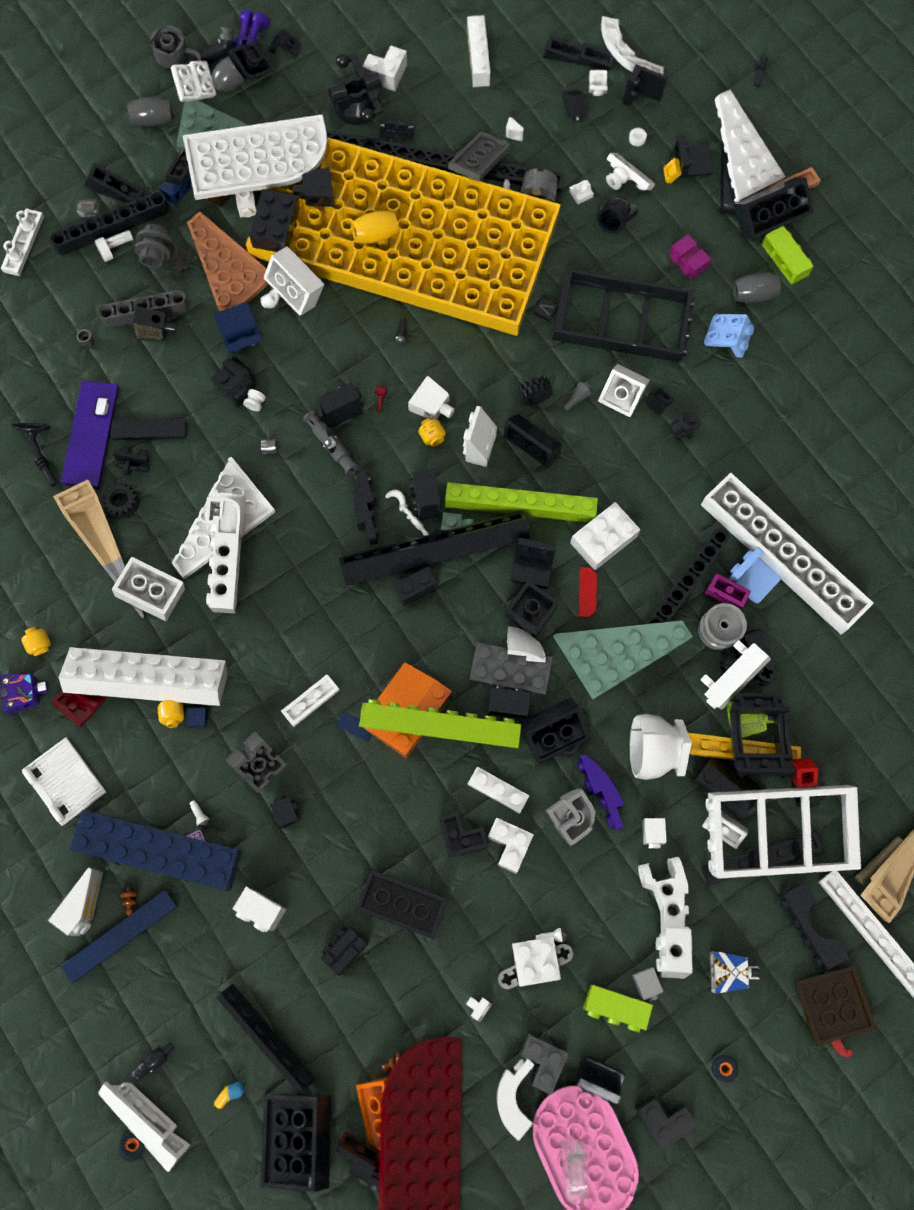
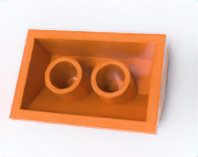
(370, 1102)

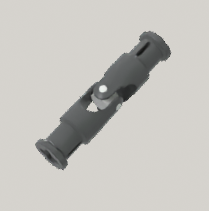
(329, 440)

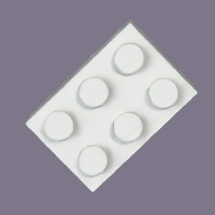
(293, 280)
(605, 536)
(148, 589)

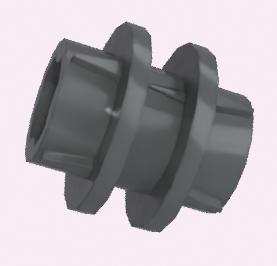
(153, 246)

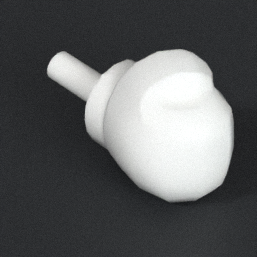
(270, 300)

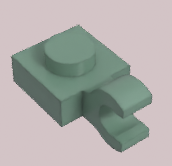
(453, 520)

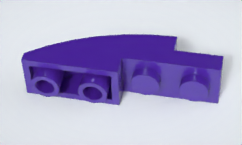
(599, 782)

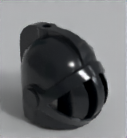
(616, 214)

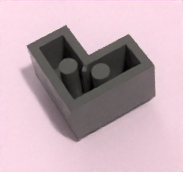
(549, 1060)

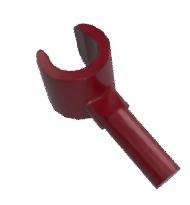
(381, 392)

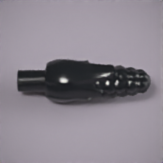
(152, 1062)

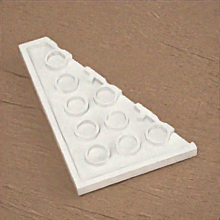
(749, 159)
(197, 546)

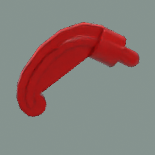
(838, 1046)

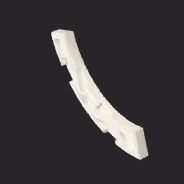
(621, 51)

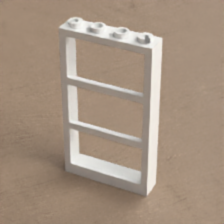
(849, 819)

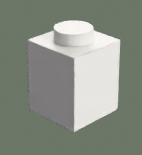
(654, 832)

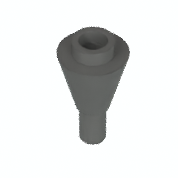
(580, 393)

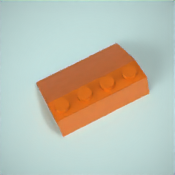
(410, 688)

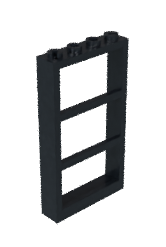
(629, 286)

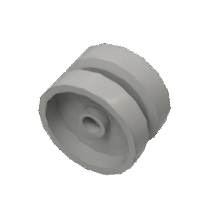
(722, 626)

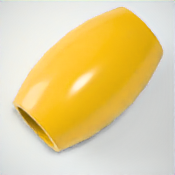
(374, 227)

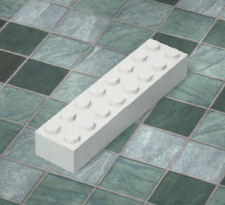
(143, 676)

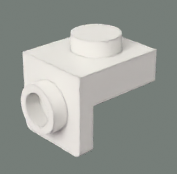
(598, 82)

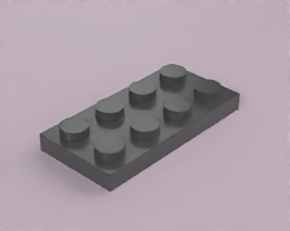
(479, 156)
(497, 668)

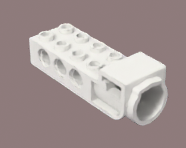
(228, 532)

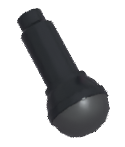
(400, 337)

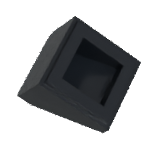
(659, 401)

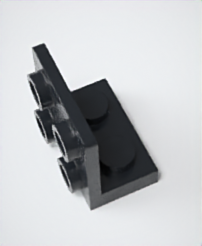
(645, 83)
(693, 159)
(533, 562)

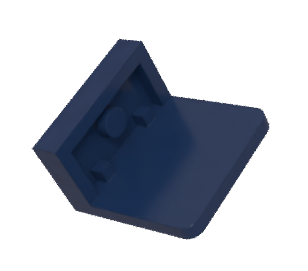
(237, 327)

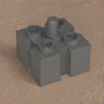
(255, 762)

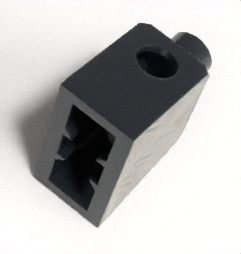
(151, 324)

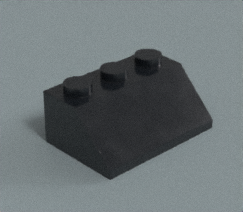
(532, 440)
(549, 726)
(721, 776)

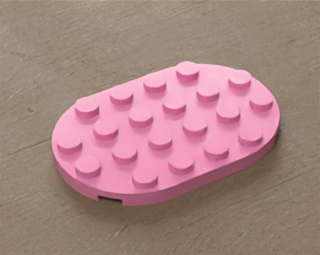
(611, 1163)

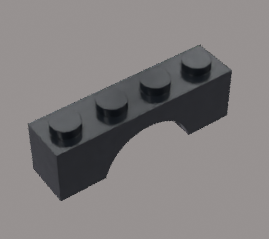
(798, 903)

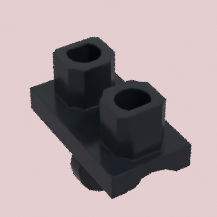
(683, 426)
(131, 462)

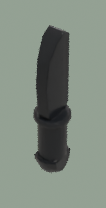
(760, 71)

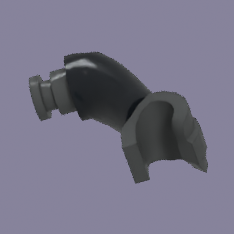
(216, 51)

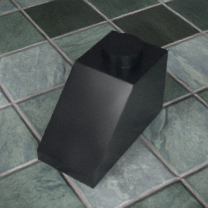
(575, 104)

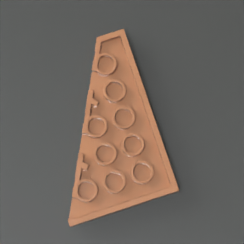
(229, 268)

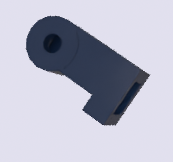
(175, 193)

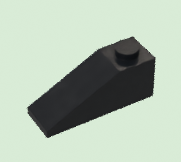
(112, 185)

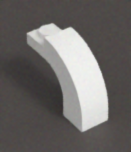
(512, 1117)

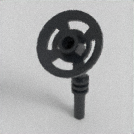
(31, 431)

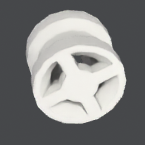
(617, 178)
(254, 400)

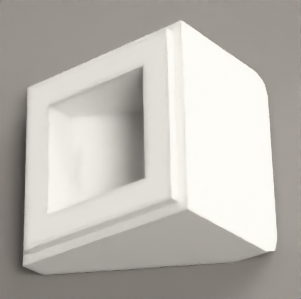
(514, 130)

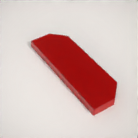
(587, 592)

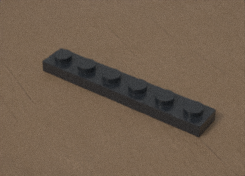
(266, 1039)

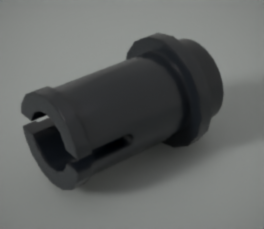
(730, 660)

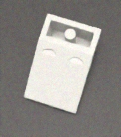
(479, 438)

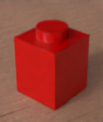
(806, 773)

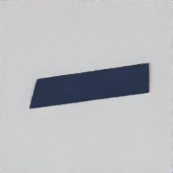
(351, 724)

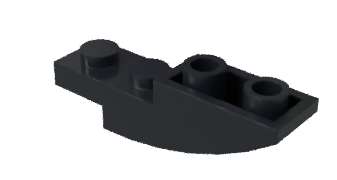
(363, 505)

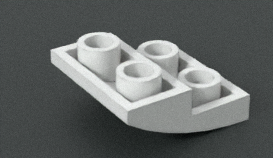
(193, 81)

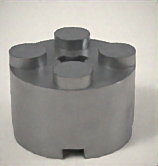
(540, 184)

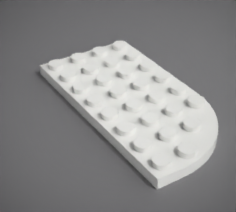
(254, 156)

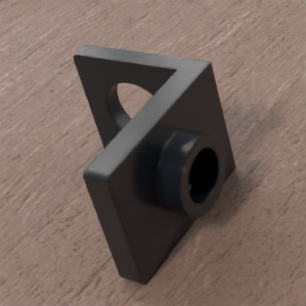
(286, 42)

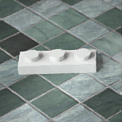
(633, 173)
(310, 700)
(498, 790)

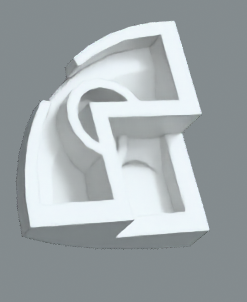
(524, 644)

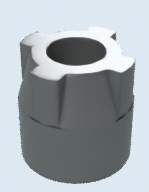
(85, 338)
(269, 446)

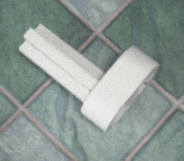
(105, 245)

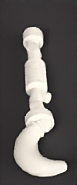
(404, 508)

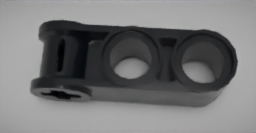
(757, 636)

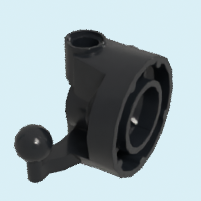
(358, 97)

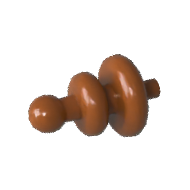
(128, 895)
(386, 1066)

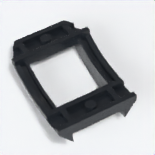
(762, 764)

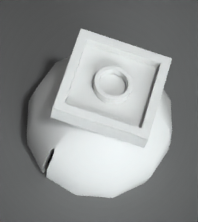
(658, 747)

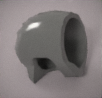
(226, 76)

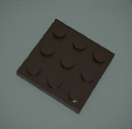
(835, 1005)

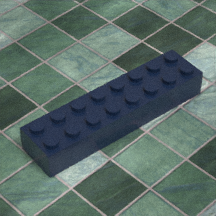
(156, 850)

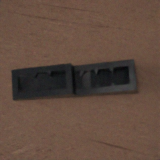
(586, 55)

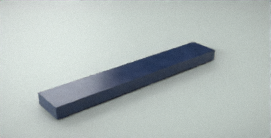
(118, 936)

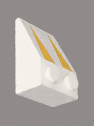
(78, 907)

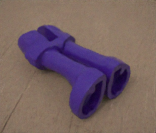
(247, 18)

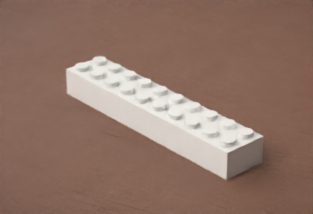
(787, 553)

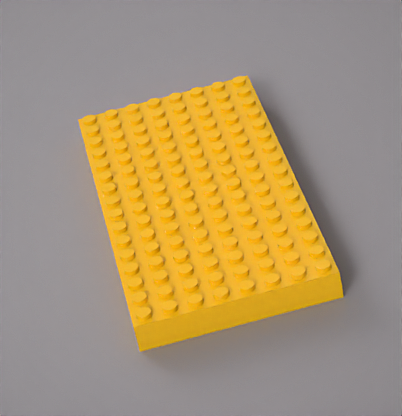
(457, 242)

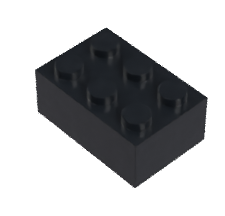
(274, 220)

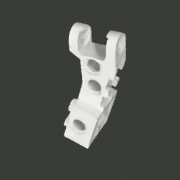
(673, 934)

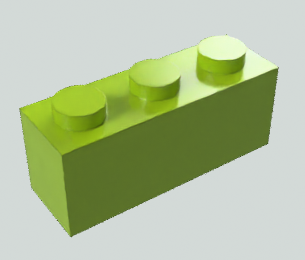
(787, 255)
(617, 1008)

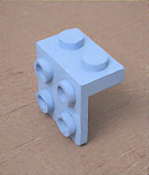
(730, 331)
(755, 576)

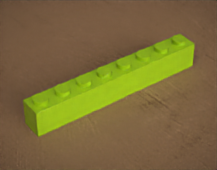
(512, 501)
(440, 725)

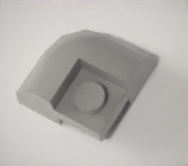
(572, 816)

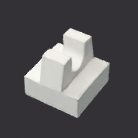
(581, 191)
(480, 1008)

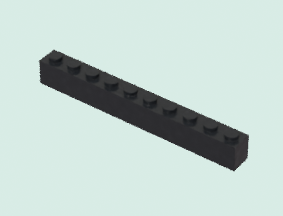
(434, 548)

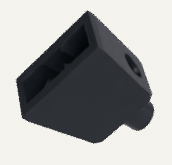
(316, 188)

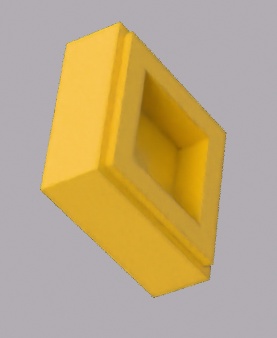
(672, 170)

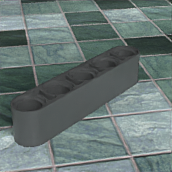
(117, 309)

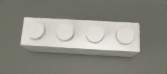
(478, 51)

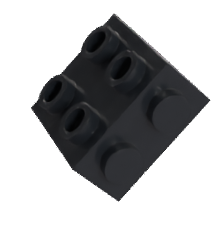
(341, 404)

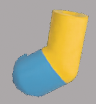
(229, 1093)

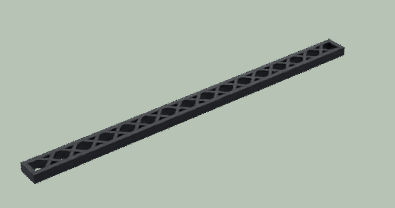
(445, 157)

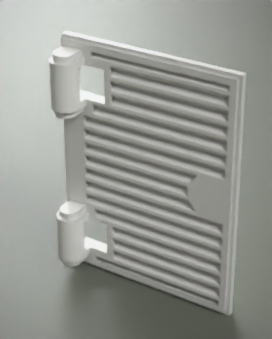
(64, 781)

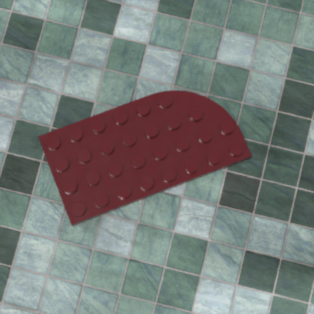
(422, 1128)

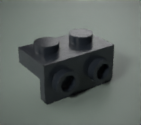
(601, 1080)

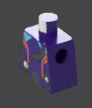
(20, 692)

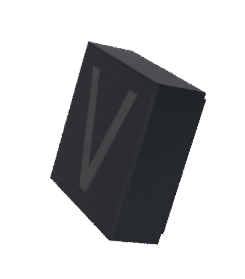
(545, 309)

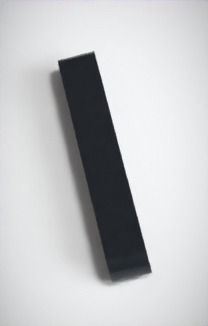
(727, 193)
(99, 226)
(692, 575)

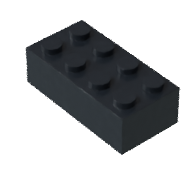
(774, 208)
(401, 904)

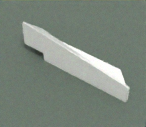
(145, 1122)

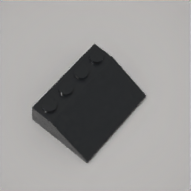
(296, 1142)

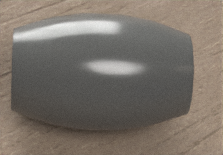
(150, 111)
(756, 287)

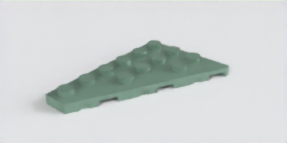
(202, 118)
(614, 654)

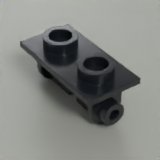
(400, 130)

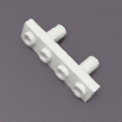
(22, 242)

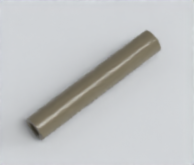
(876, 863)

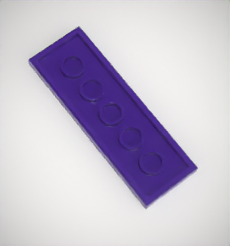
(89, 435)

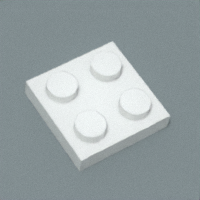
(536, 961)

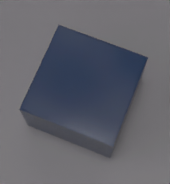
(196, 717)

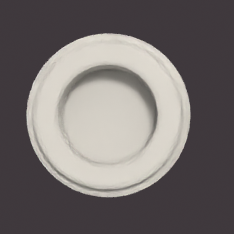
(637, 137)

